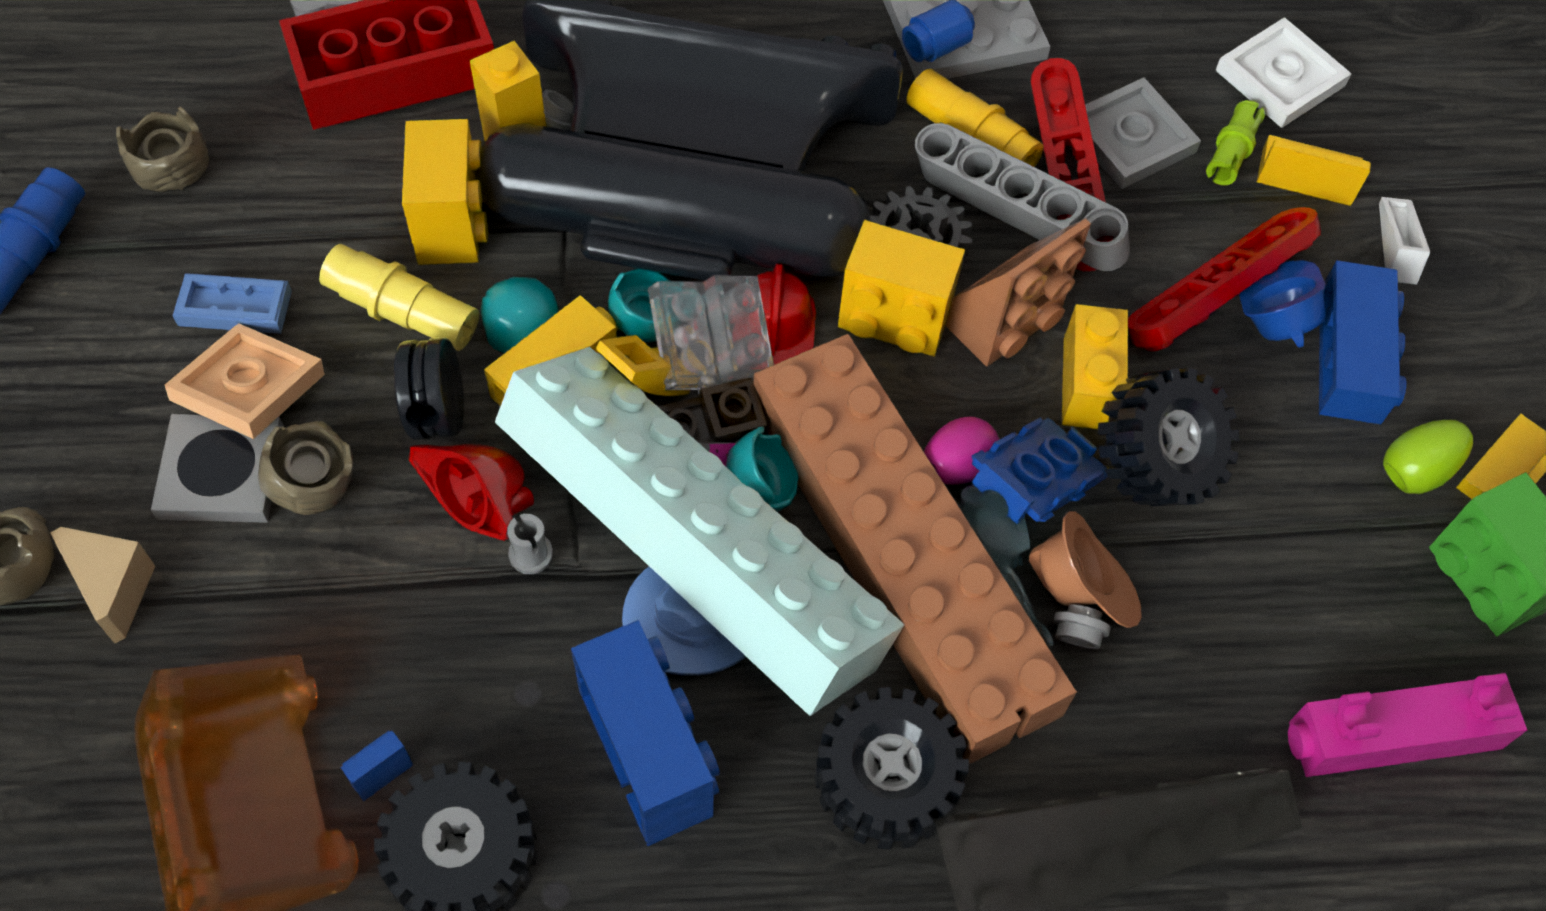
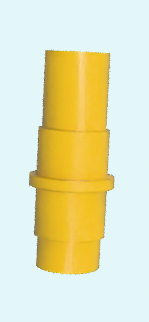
(948, 104)

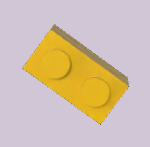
(1093, 363)

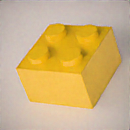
(441, 192)
(899, 288)

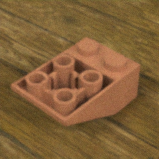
(1018, 296)

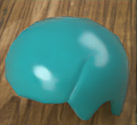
(631, 304)
(515, 310)
(765, 467)

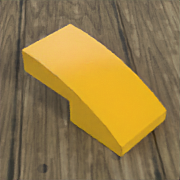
(638, 363)

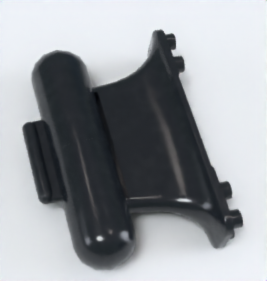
(689, 142)

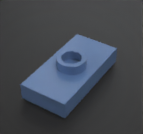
(228, 300)

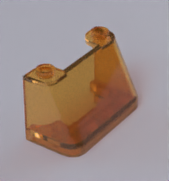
(236, 788)

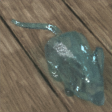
(1002, 540)

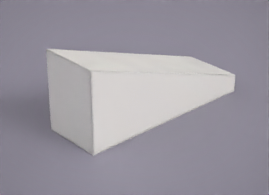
(1403, 239)

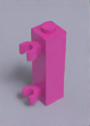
(1405, 725)

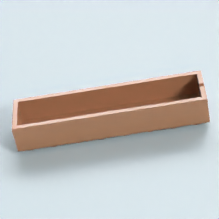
(912, 548)

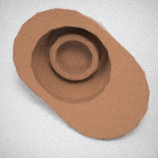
(1084, 572)

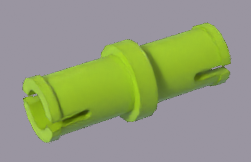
(1235, 142)

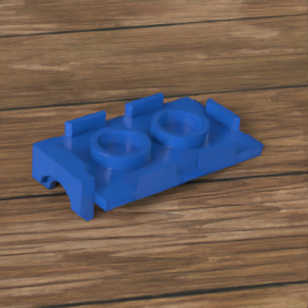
(1039, 469)

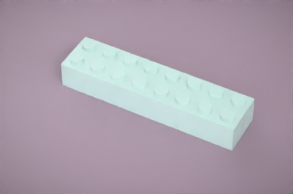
(699, 527)

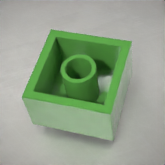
(1499, 553)

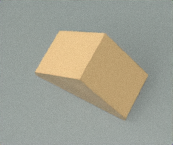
(109, 575)

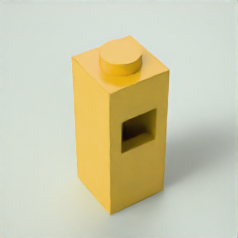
(507, 89)
(567, 331)

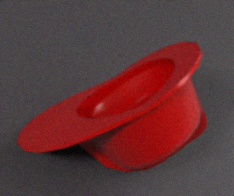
(788, 313)

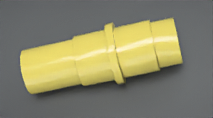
(397, 295)

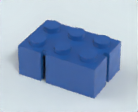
(646, 731)

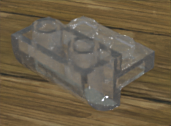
(710, 330)

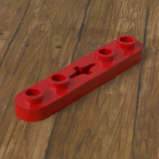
(1065, 122)
(1223, 278)

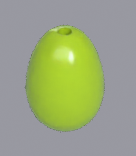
(1428, 455)

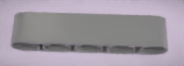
(1009, 177)

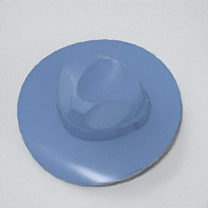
(686, 636)

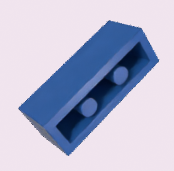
(1361, 343)

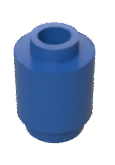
(938, 31)

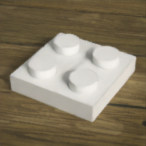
(1283, 72)

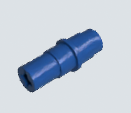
(34, 227)

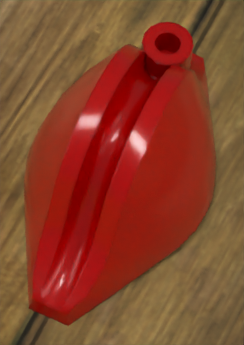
(474, 484)

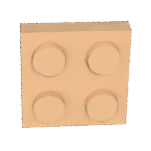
(245, 380)

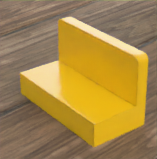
(1312, 170)
(1514, 453)

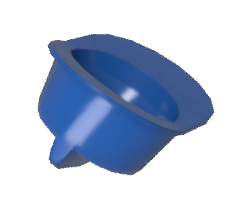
(1287, 301)

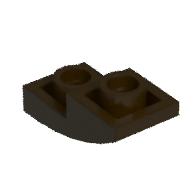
(719, 412)

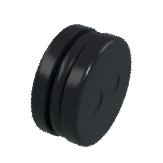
(429, 388)

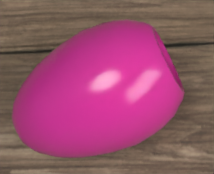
(953, 446)

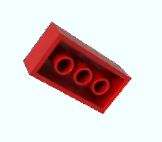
(383, 55)

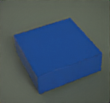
(377, 765)

